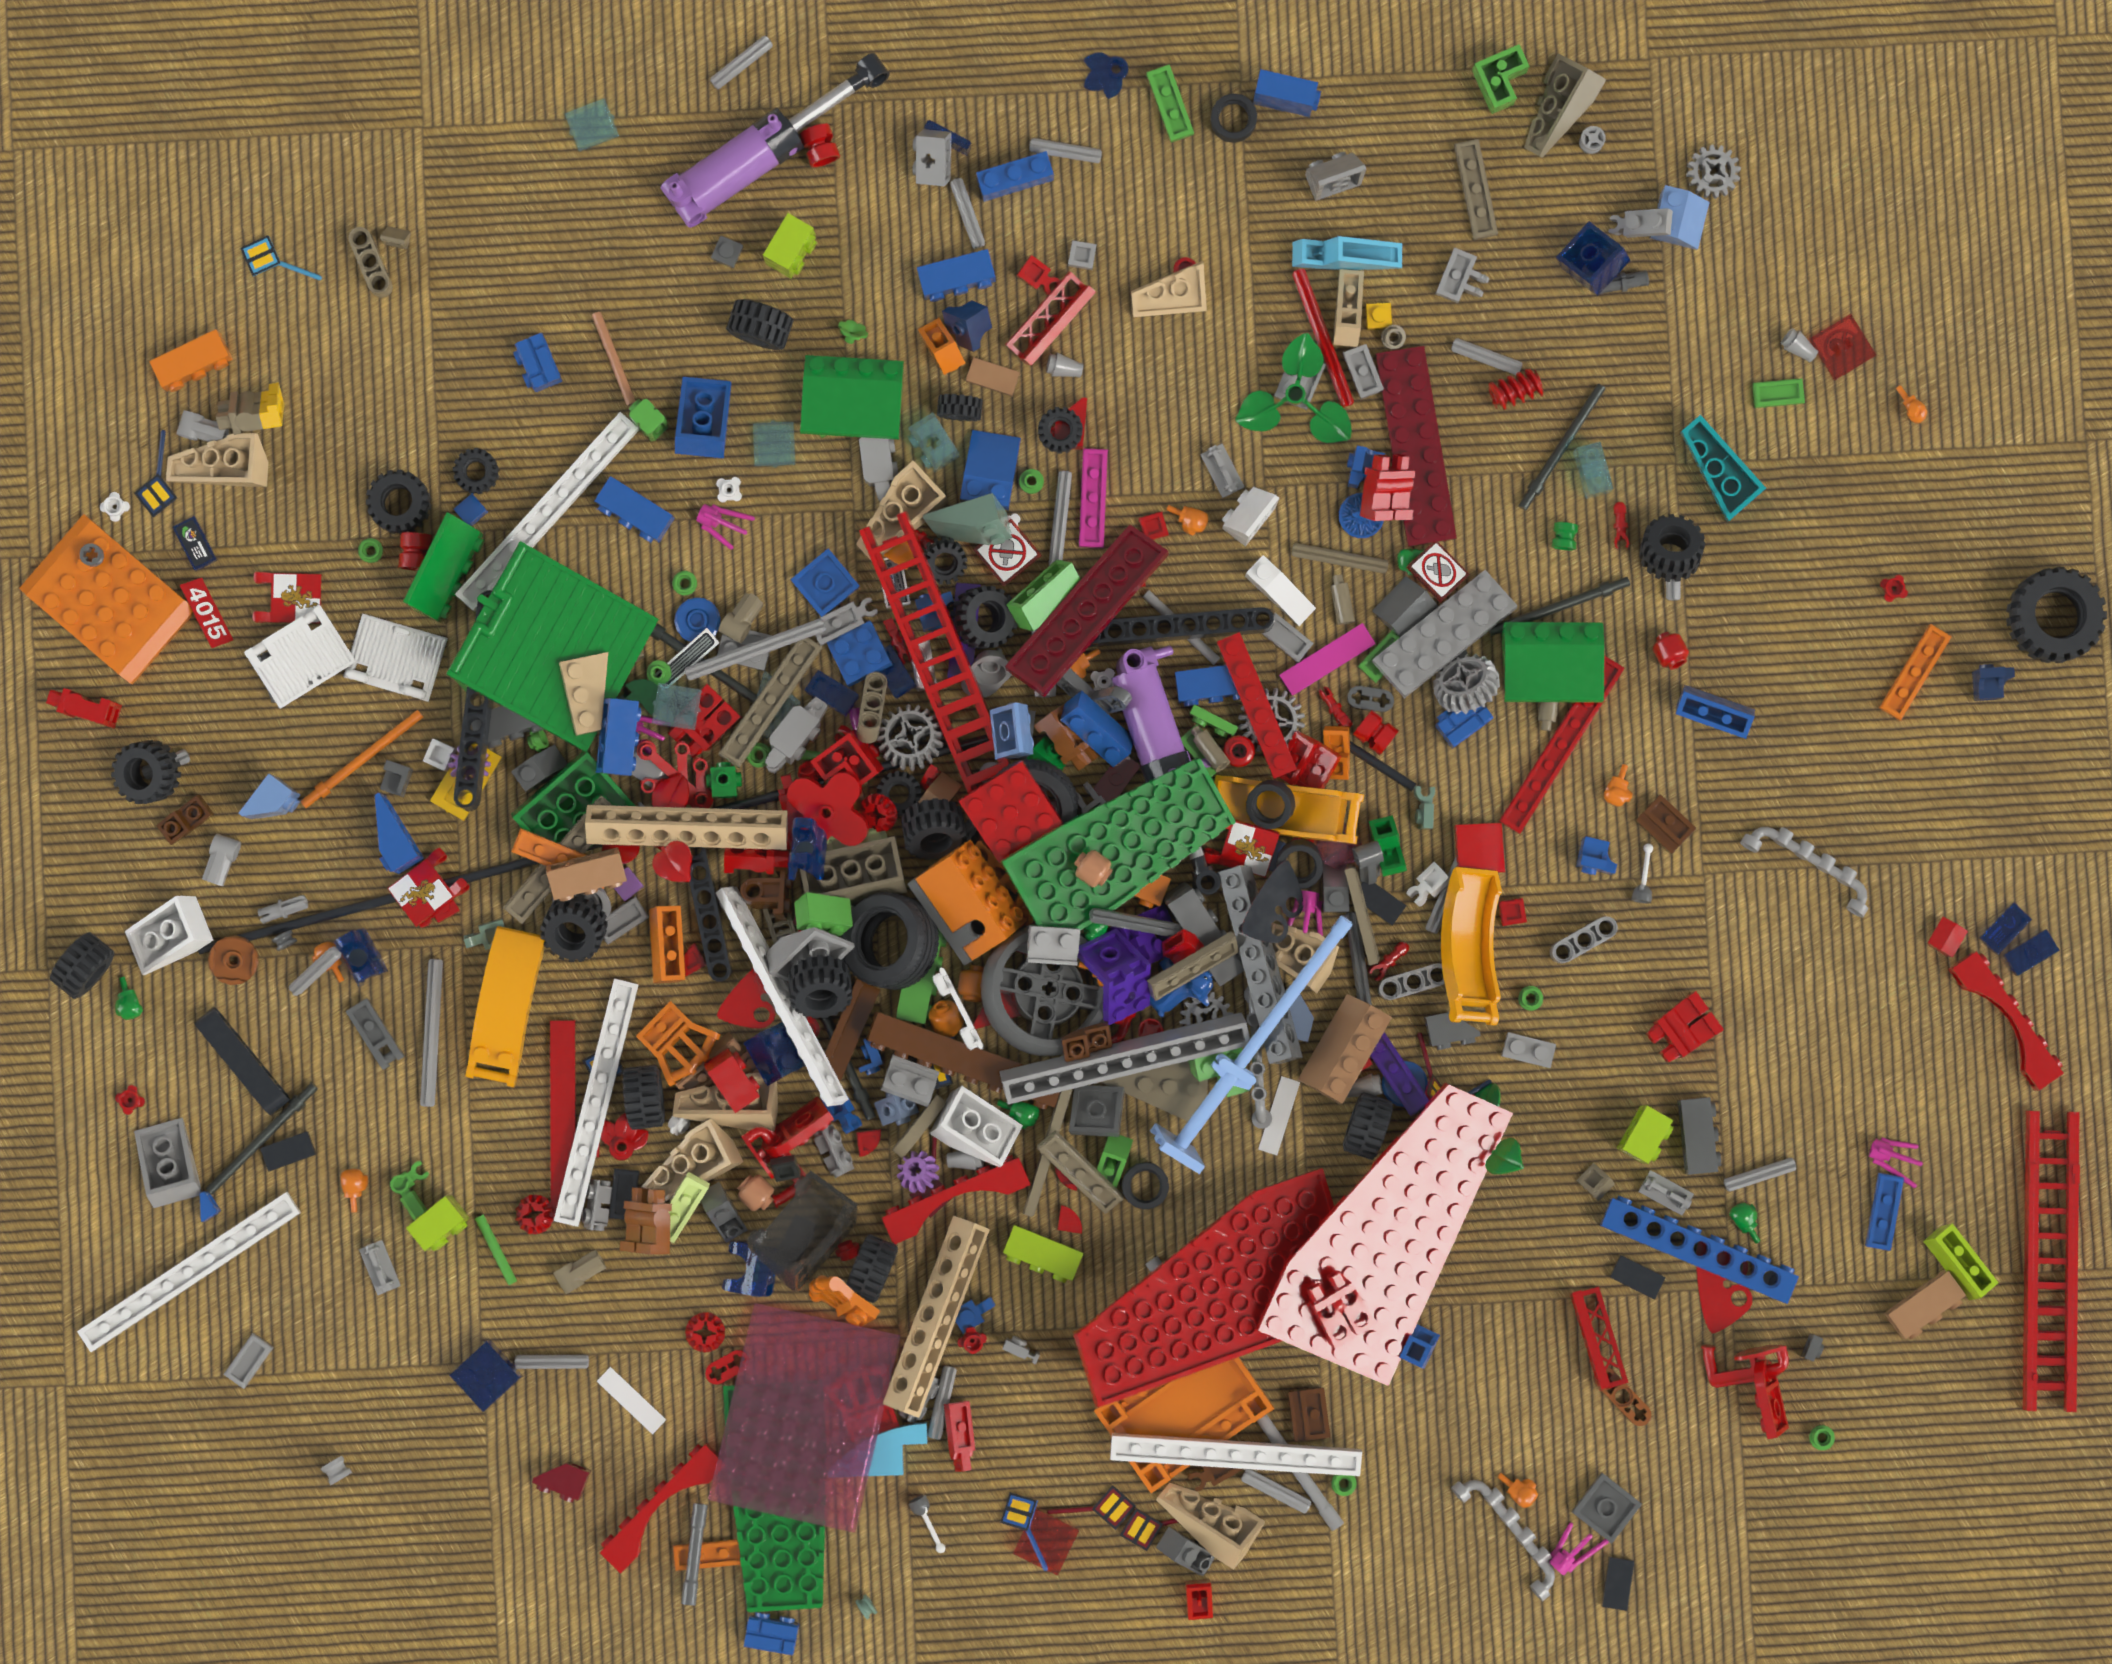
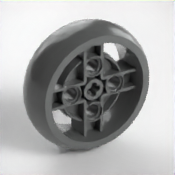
(1039, 1032)

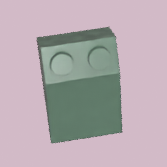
(972, 521)

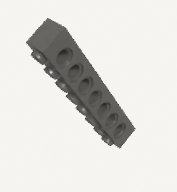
(1259, 966)

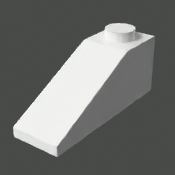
(1280, 590)

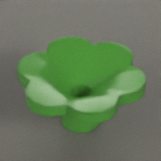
(852, 331)

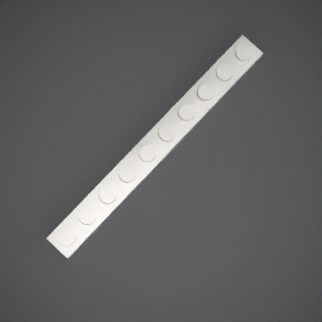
(551, 506)
(778, 990)
(596, 1103)
(189, 1272)
(1235, 1454)

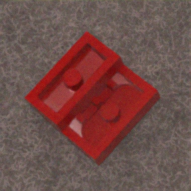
(1313, 762)
(1480, 846)

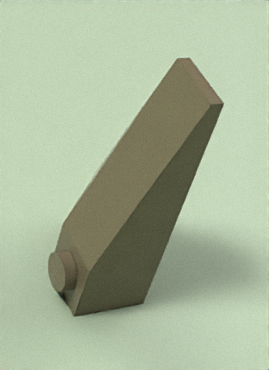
(1566, 97)

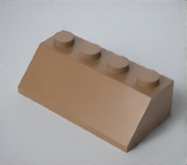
(1344, 1048)

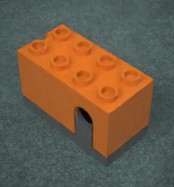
(967, 902)

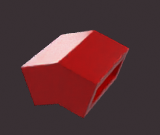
(1947, 937)
(1181, 946)

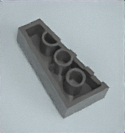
(1193, 917)

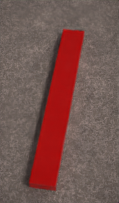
(1556, 754)
(561, 1101)

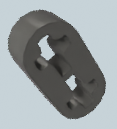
(1371, 693)

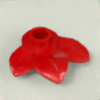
(621, 1133)

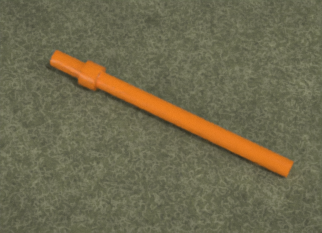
(323, 788)

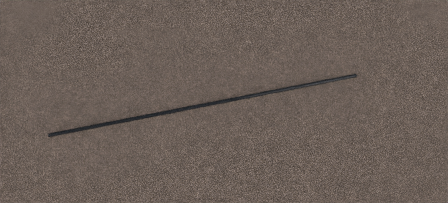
(513, 865)

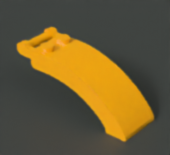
(1317, 812)
(1468, 944)
(505, 1004)

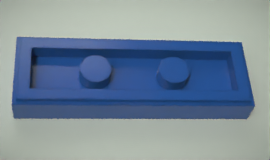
(1884, 1211)

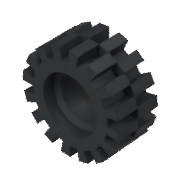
(959, 407)
(1071, 440)
(468, 458)
(946, 546)
(904, 779)

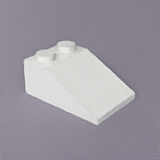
(1250, 514)
(169, 934)
(975, 1127)

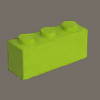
(1042, 1254)
(1961, 1261)

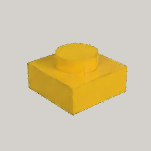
(1378, 316)

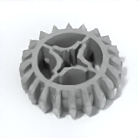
(1481, 685)
(1283, 722)
(919, 734)

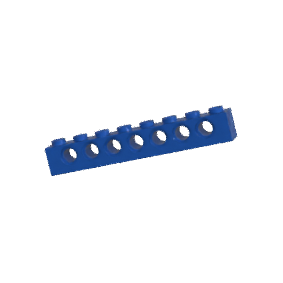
(1780, 1290)

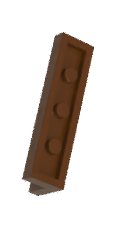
(851, 1027)

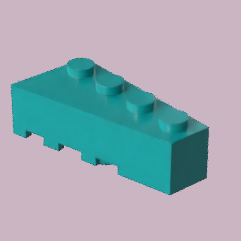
(1722, 469)

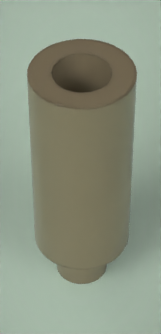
(1342, 601)
(1547, 714)
(1210, 749)

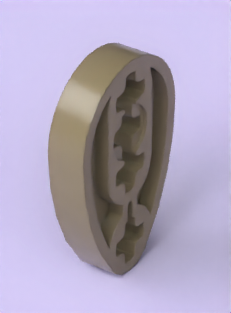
(919, 1126)

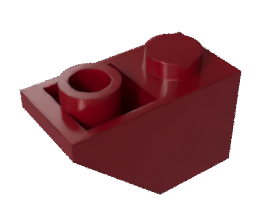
(566, 1479)

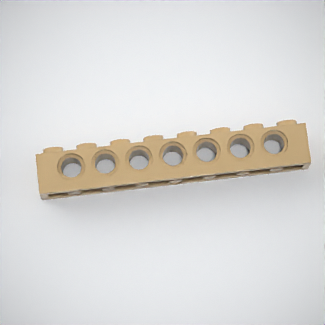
(689, 825)
(936, 1316)

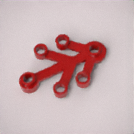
(662, 764)

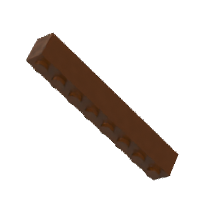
(944, 1052)

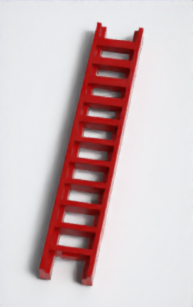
(932, 689)
(2031, 1260)

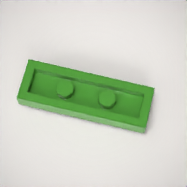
(1170, 103)

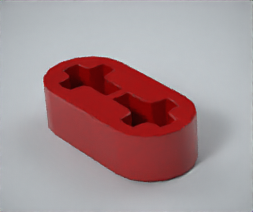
(724, 1361)

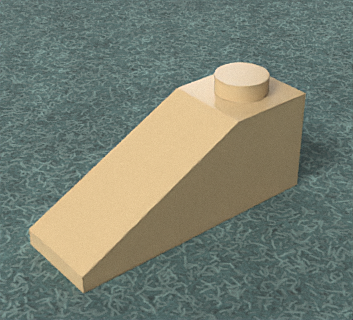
(1348, 308)

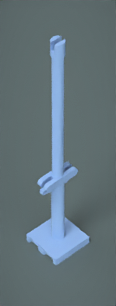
(1234, 1072)

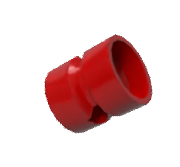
(819, 143)
(414, 549)
(1375, 732)

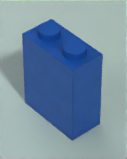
(1286, 93)

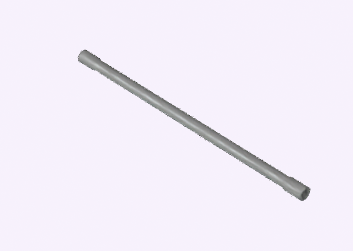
(1325, 1509)

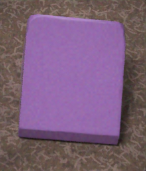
(630, 886)

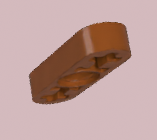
(1630, 1414)

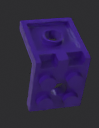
(1146, 942)
(1122, 976)

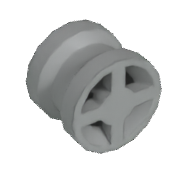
(1594, 135)
(336, 1470)

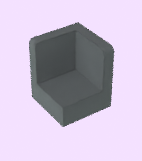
(396, 778)

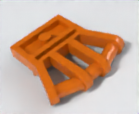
(665, 1031)
(843, 1299)

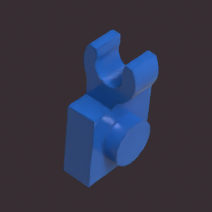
(843, 1112)
(971, 1315)

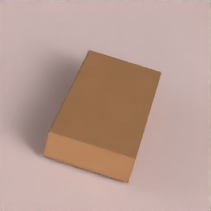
(992, 377)

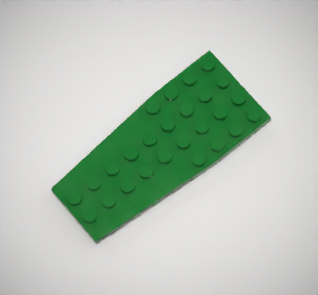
(1139, 834)
(778, 1556)

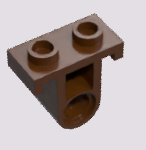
(772, 895)

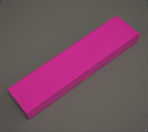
(1093, 498)
(1327, 659)

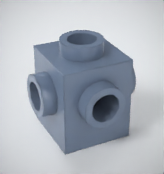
(895, 1109)

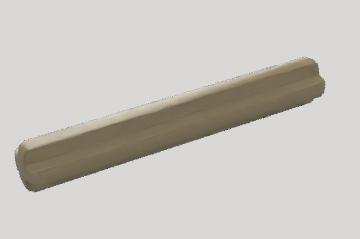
(1339, 558)

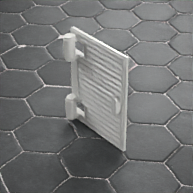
(300, 657)
(396, 657)
(965, 1032)

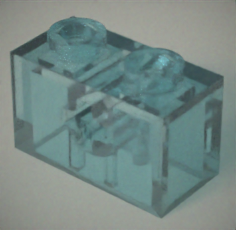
(931, 428)
(1593, 470)

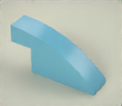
(1346, 254)
(889, 1448)

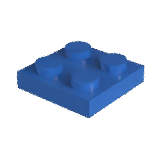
(825, 583)
(859, 653)

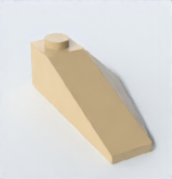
(229, 462)
(908, 492)
(1297, 950)
(708, 1103)
(703, 1152)
(1217, 1527)

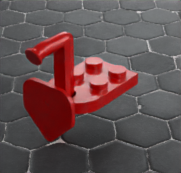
(788, 1134)
(1764, 1374)

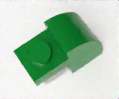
(1387, 835)

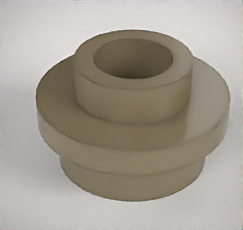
(1398, 342)

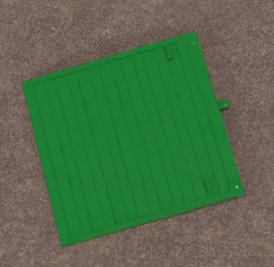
(533, 623)

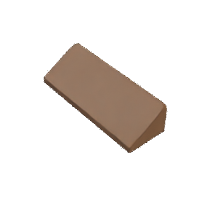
(701, 1077)

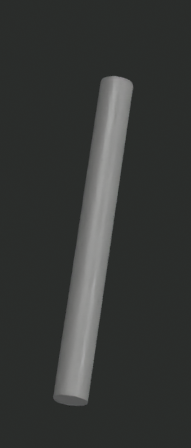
(1197, 643)

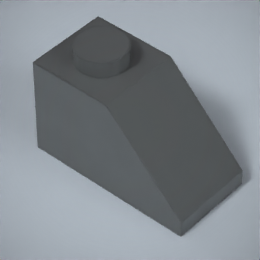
(539, 768)
(1334, 890)

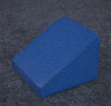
(471, 510)
(208, 1206)

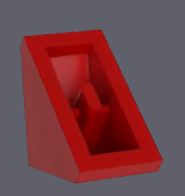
(1199, 1599)

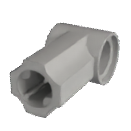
(196, 427)
(222, 854)

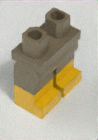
(251, 410)

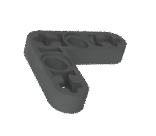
(1109, 699)

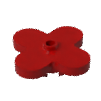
(839, 797)

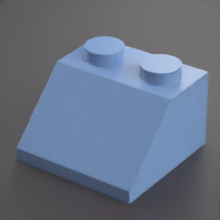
(1687, 216)
(1011, 731)
(271, 799)

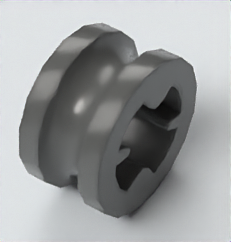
(87, 549)
(284, 940)

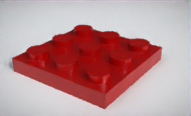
(1010, 811)

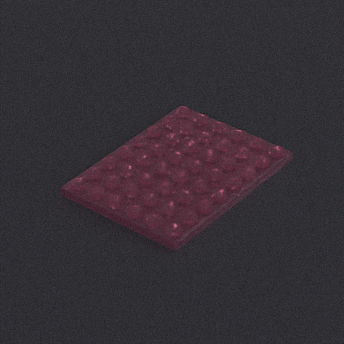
(804, 1418)

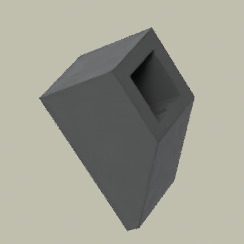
(1443, 1031)
(723, 1212)
(1185, 1551)

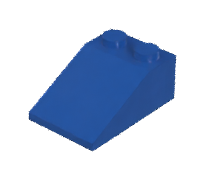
(702, 417)
(990, 467)
(395, 842)

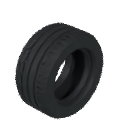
(1055, 781)
(919, 951)

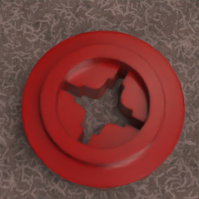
(884, 806)
(543, 1220)
(714, 1324)

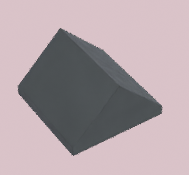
(1405, 607)

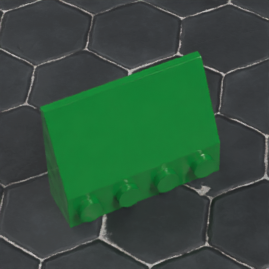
(852, 397)
(444, 568)
(1553, 661)
(565, 799)

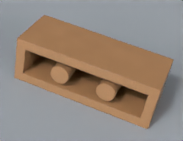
(586, 874)
(1925, 1305)

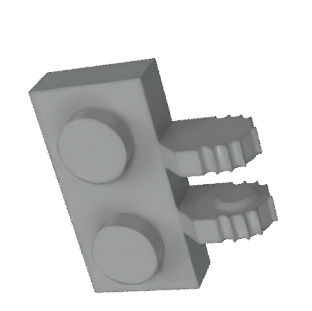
(1456, 276)

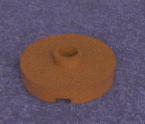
(230, 972)

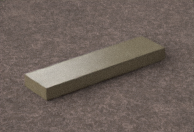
(1476, 189)
(1362, 914)
(1193, 966)
(1080, 1172)

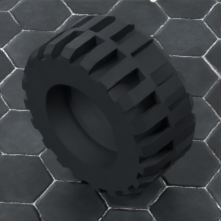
(2082, 595)

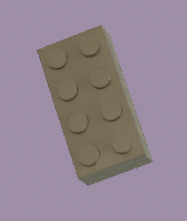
(859, 871)

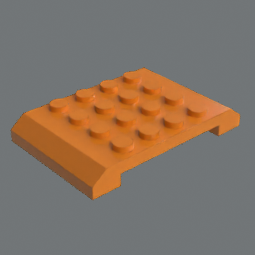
(110, 608)
(1199, 1406)

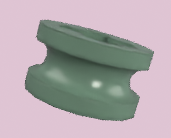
(866, 1606)

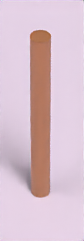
(613, 358)

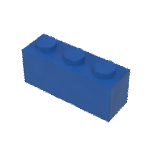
(1015, 176)
(956, 275)
(633, 510)
(1204, 684)
(1715, 711)
(1097, 728)
(618, 737)

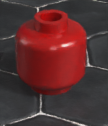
(1670, 650)
(1242, 743)

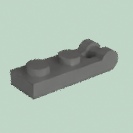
(374, 1033)

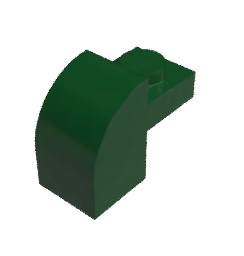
(642, 691)

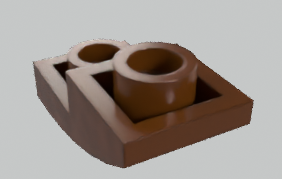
(185, 819)
(1086, 1040)

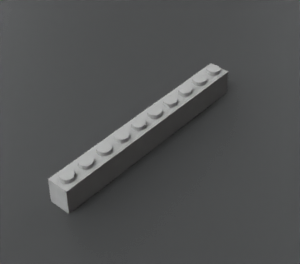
(1126, 1058)

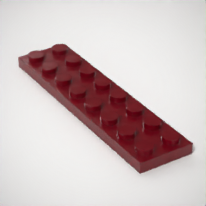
(1415, 433)
(1086, 610)

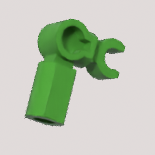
(401, 1183)

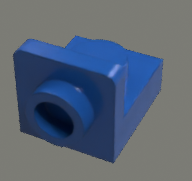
(875, 1056)

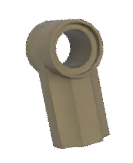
(738, 623)
(574, 1274)

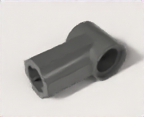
(1368, 861)

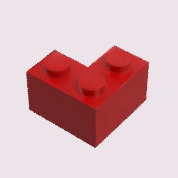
(852, 755)
(729, 1077)

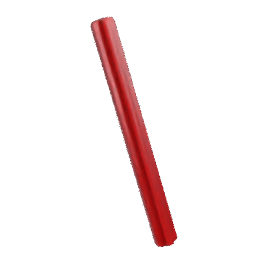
(1323, 338)

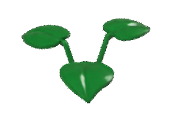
(1300, 359)
(1507, 1154)

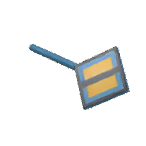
(262, 256)

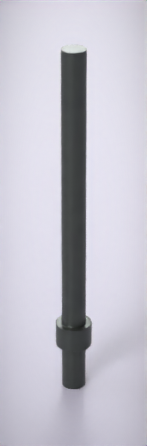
(1536, 486)
(1604, 589)
(659, 634)
(860, 1095)
(296, 1103)

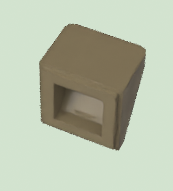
(396, 237)
(1595, 1181)

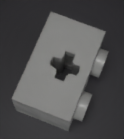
(939, 147)

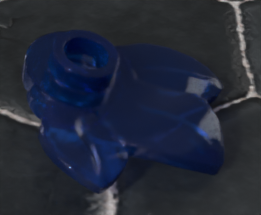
(1102, 75)

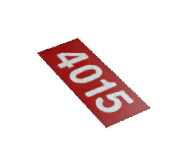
(206, 612)

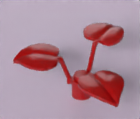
(674, 859)

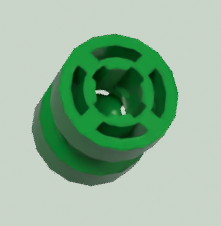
(1565, 536)

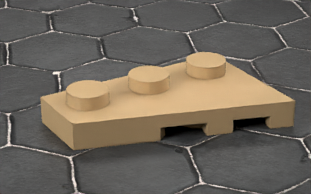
(1172, 294)
(585, 690)

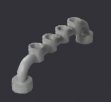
(1824, 863)
(1261, 1117)
(1524, 1536)

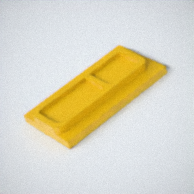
(444, 794)

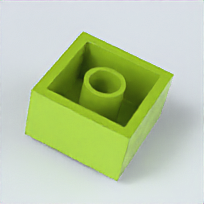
(790, 246)
(1645, 1135)
(438, 1223)

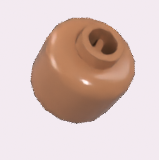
(1093, 868)
(755, 1192)

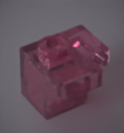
(1337, 853)

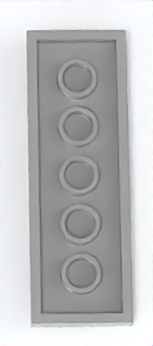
(1444, 634)

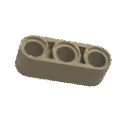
(365, 251)
(871, 707)

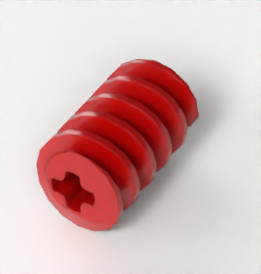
(1515, 389)

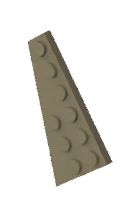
(1167, 1088)

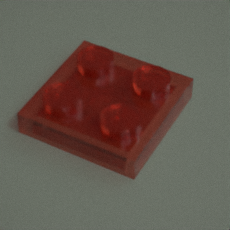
(1052, 1538)

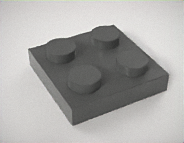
(1097, 1111)
(1606, 1507)

